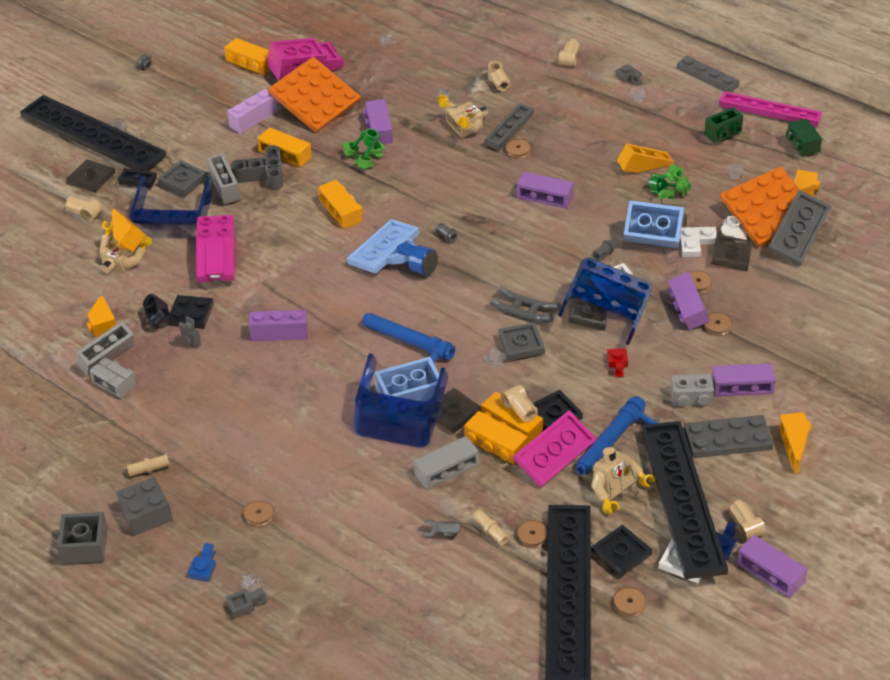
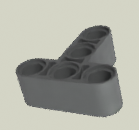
(260, 169)

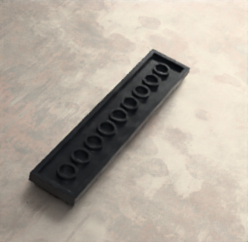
(93, 134)
(683, 501)
(568, 593)

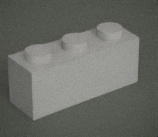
(223, 178)
(106, 345)
(446, 462)

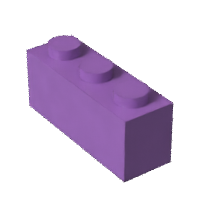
(378, 119)
(545, 190)
(687, 301)
(278, 325)
(743, 380)
(772, 566)

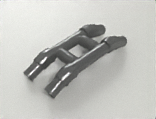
(518, 300)

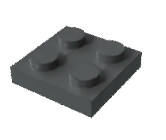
(182, 177)
(521, 341)

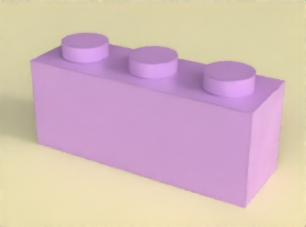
(252, 111)

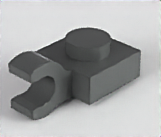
(628, 73)
(189, 334)
(448, 528)
(243, 602)

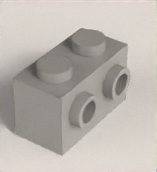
(692, 390)

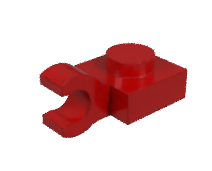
(617, 359)

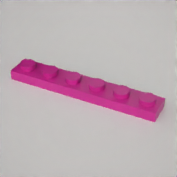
(769, 108)

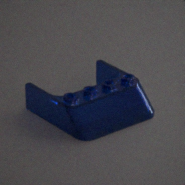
(168, 217)
(610, 290)
(396, 417)

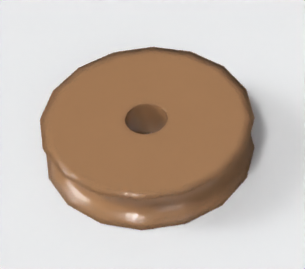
(517, 148)
(701, 280)
(719, 324)
(257, 520)
(532, 527)
(627, 595)

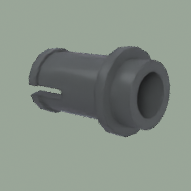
(449, 234)
(607, 247)

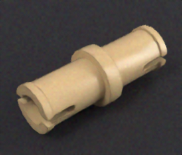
(148, 465)
(490, 527)

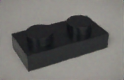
(132, 177)

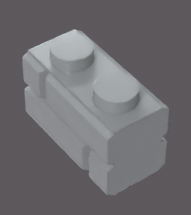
(113, 377)

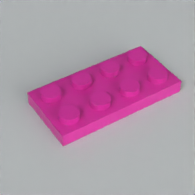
(554, 448)

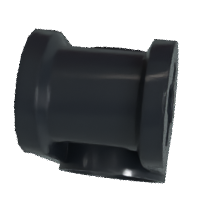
(155, 310)

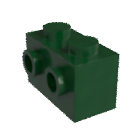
(723, 125)
(804, 137)

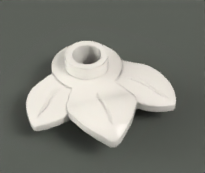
(732, 228)

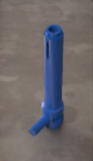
(433, 345)
(627, 415)

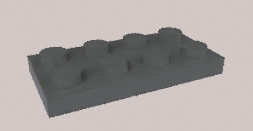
(799, 227)
(728, 436)

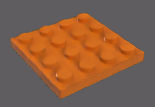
(314, 94)
(761, 204)

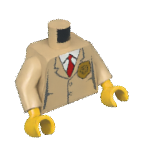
(464, 117)
(115, 257)
(615, 474)

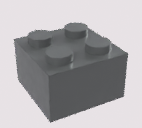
(144, 506)
(82, 537)

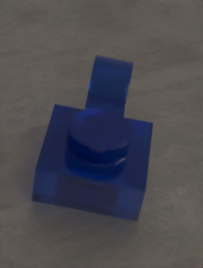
(726, 539)

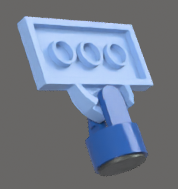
(394, 245)

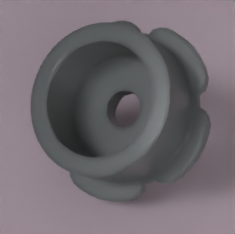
(144, 61)

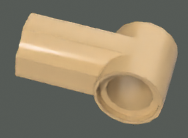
(569, 55)
(497, 76)
(86, 209)
(517, 400)
(747, 523)

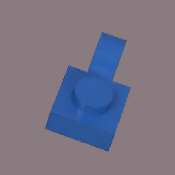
(203, 566)

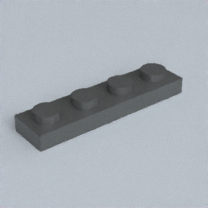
(708, 74)
(509, 126)

